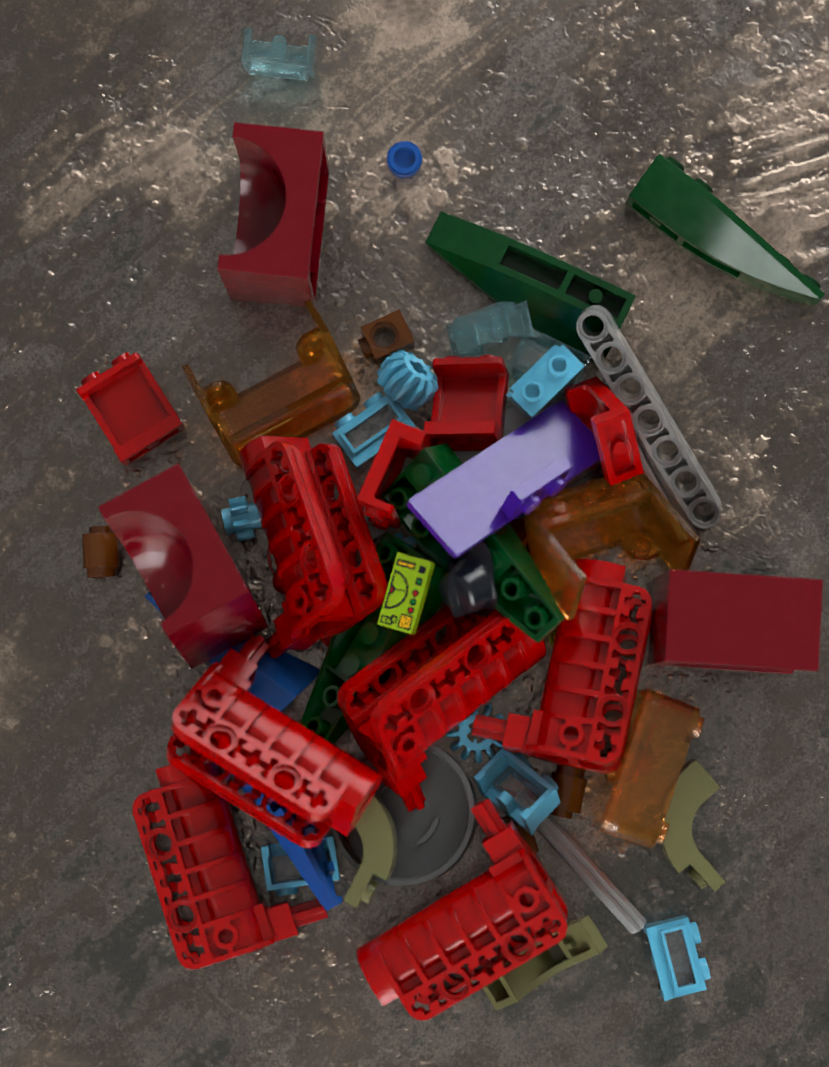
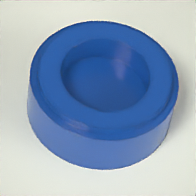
(404, 159)

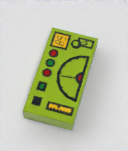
(406, 593)

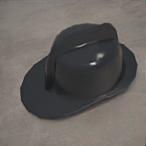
(469, 583)

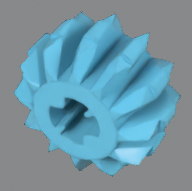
(407, 380)
(462, 732)

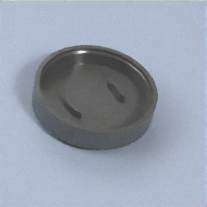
(430, 838)

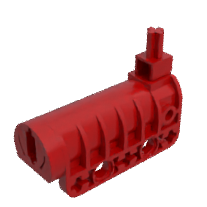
(312, 539)
(583, 678)
(431, 691)
(267, 753)
(212, 873)
(468, 925)

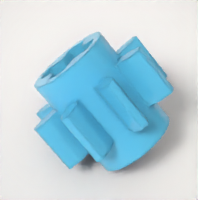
(241, 518)

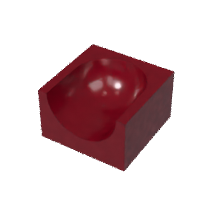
(278, 216)
(184, 566)
(735, 622)

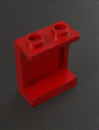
(469, 402)
(130, 407)
(611, 426)
(398, 444)

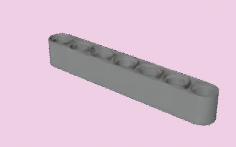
(653, 434)

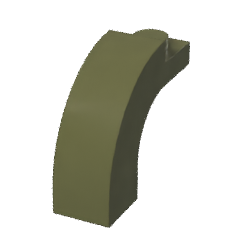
(679, 847)
(379, 852)
(579, 944)

